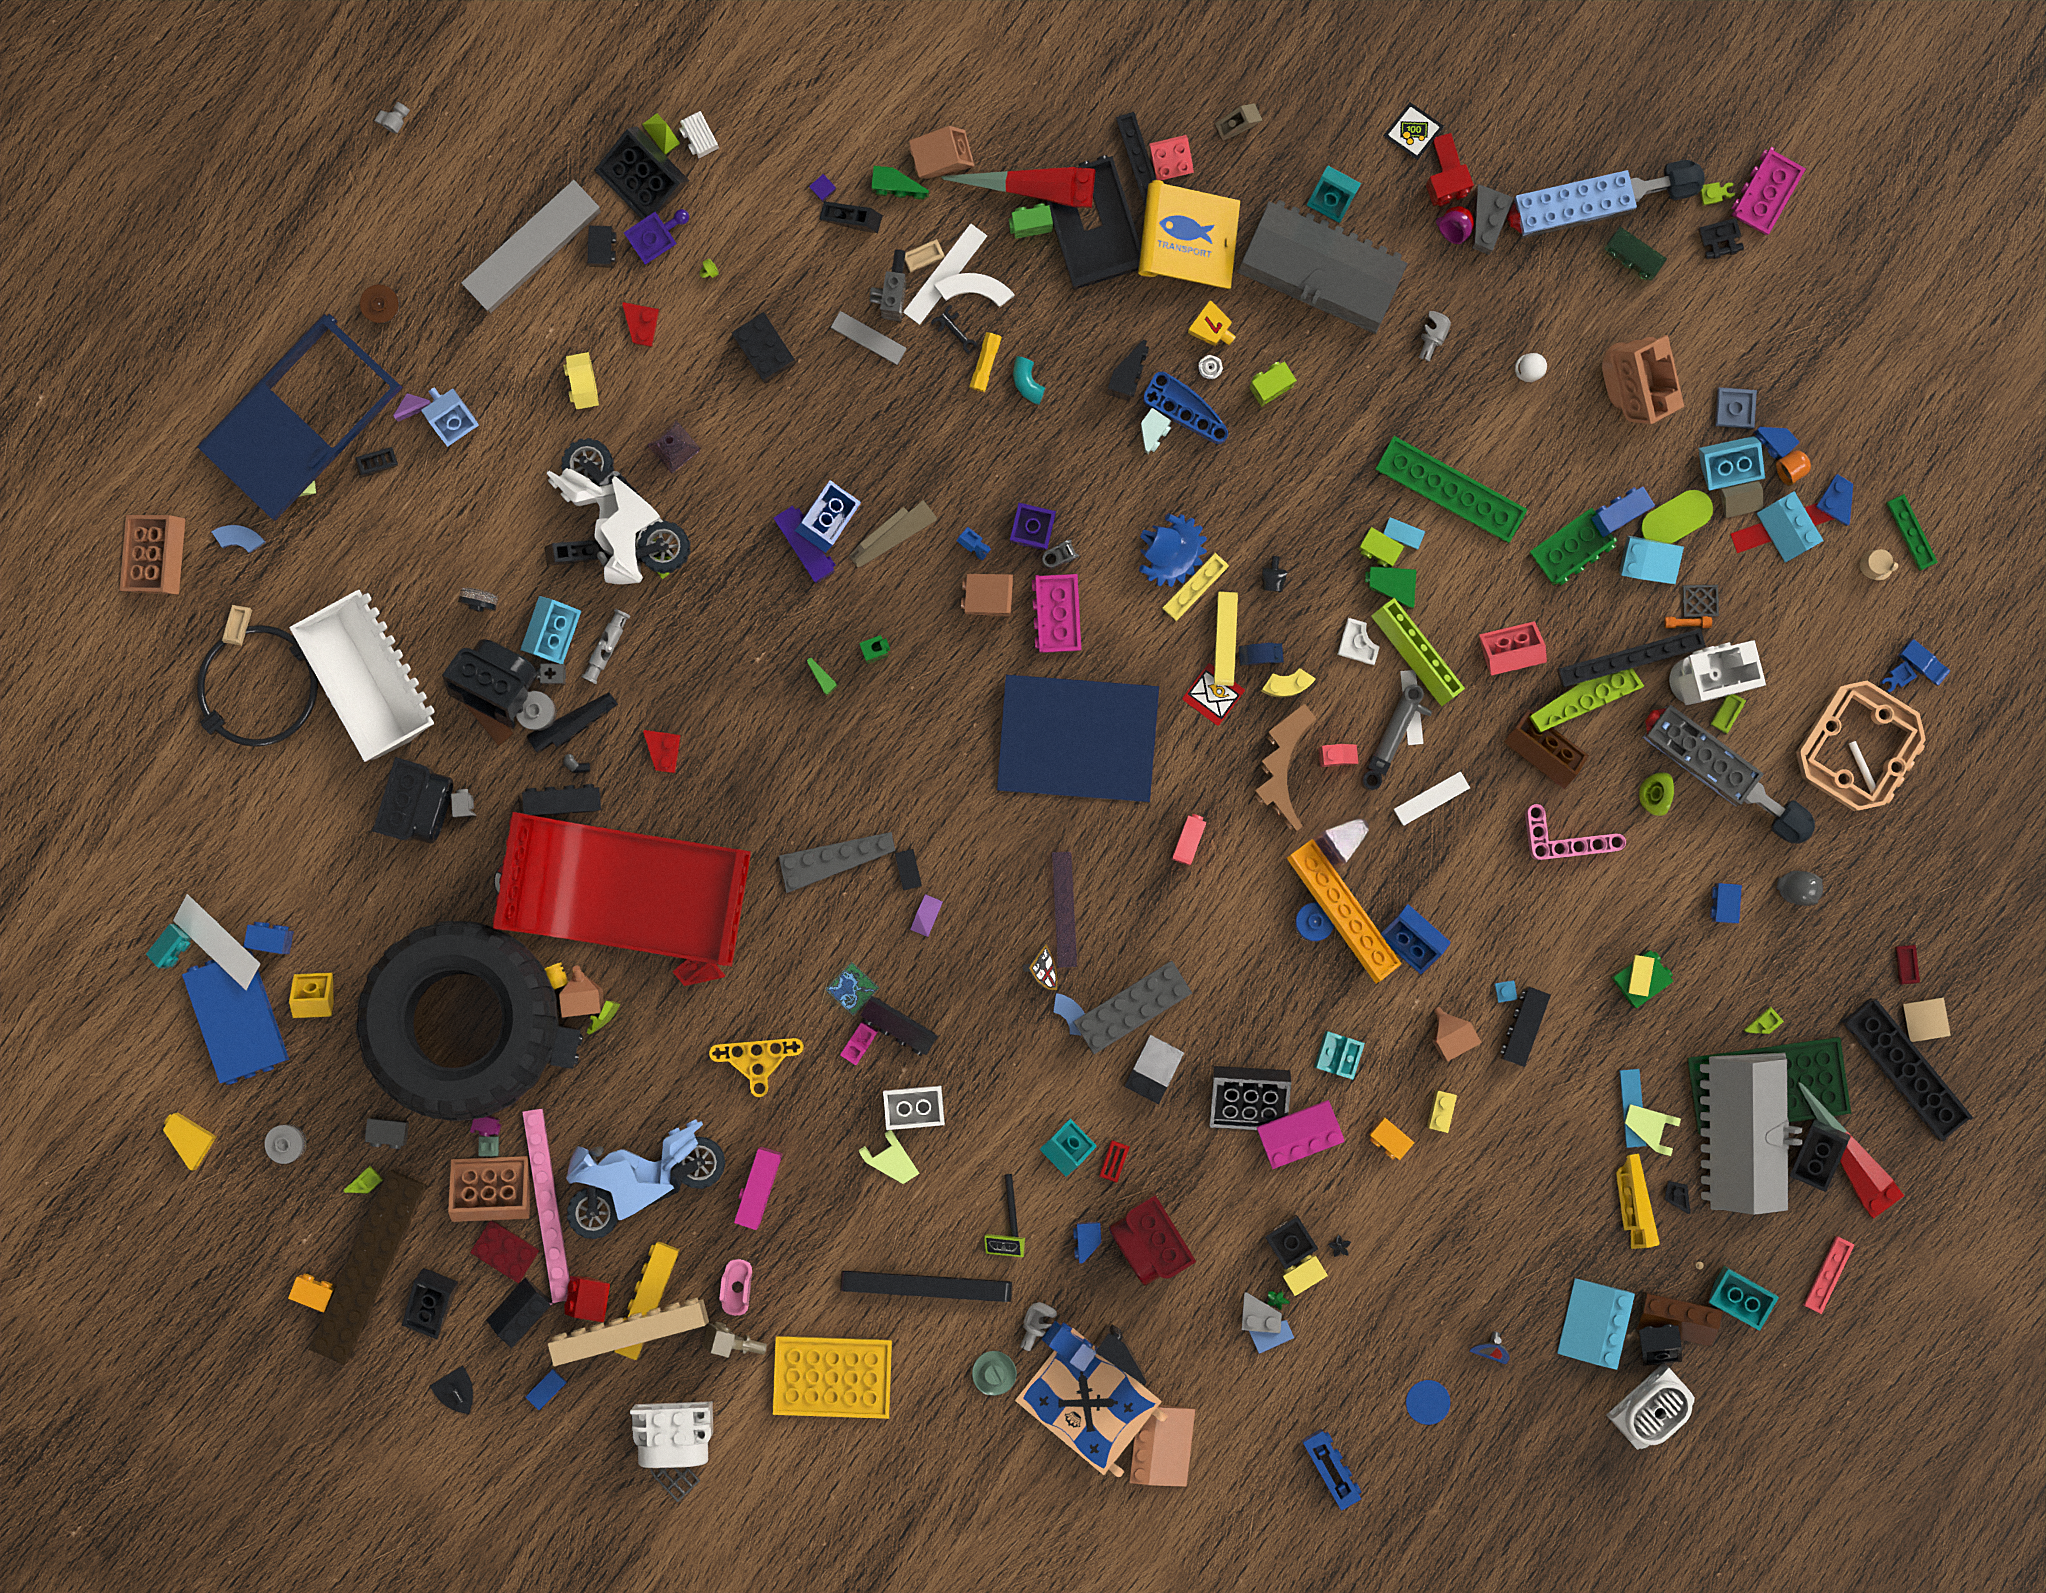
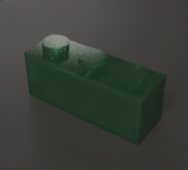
(1635, 254)

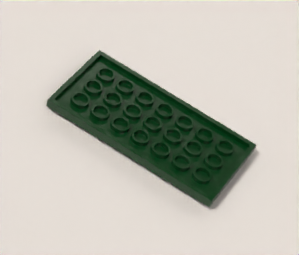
(1812, 1063)

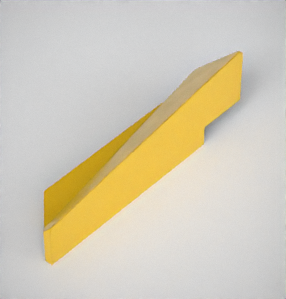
(1635, 1204)

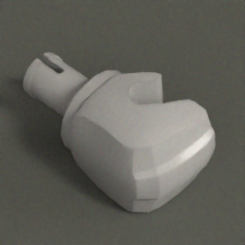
(1434, 336)
(1034, 1323)

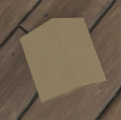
(1741, 498)

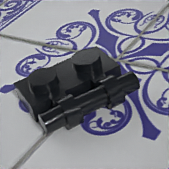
(1718, 233)

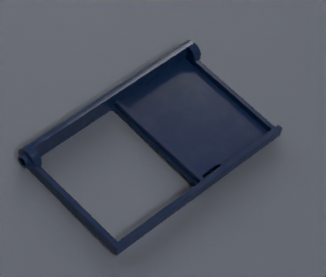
(269, 446)

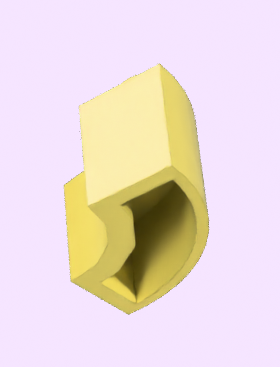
(582, 381)
(1288, 685)

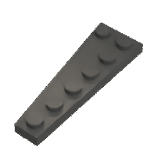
(822, 862)

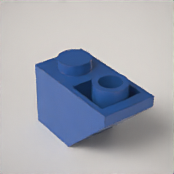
(1777, 440)
(1088, 1239)

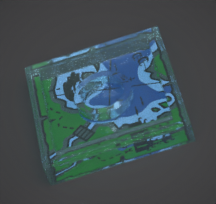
(852, 988)

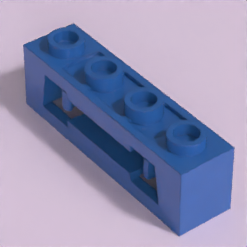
(1348, 1496)

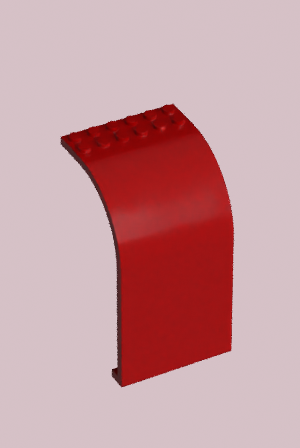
(621, 889)

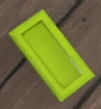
(1728, 713)

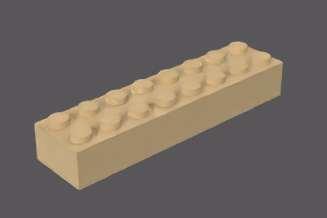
(625, 1333)

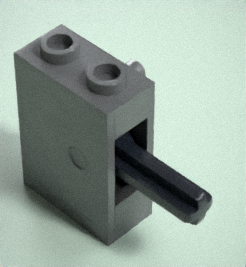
(894, 290)

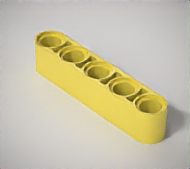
(1225, 638)

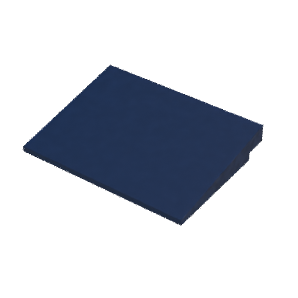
(1078, 738)

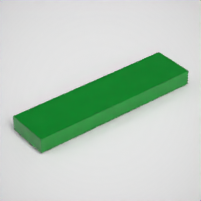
(1911, 532)

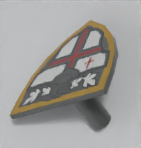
(1043, 969)

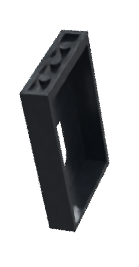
(1101, 251)

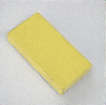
(1641, 975)

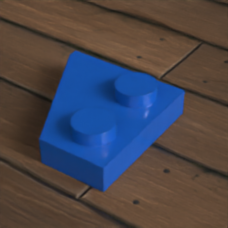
(1837, 500)

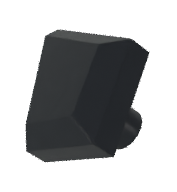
(1678, 1196)

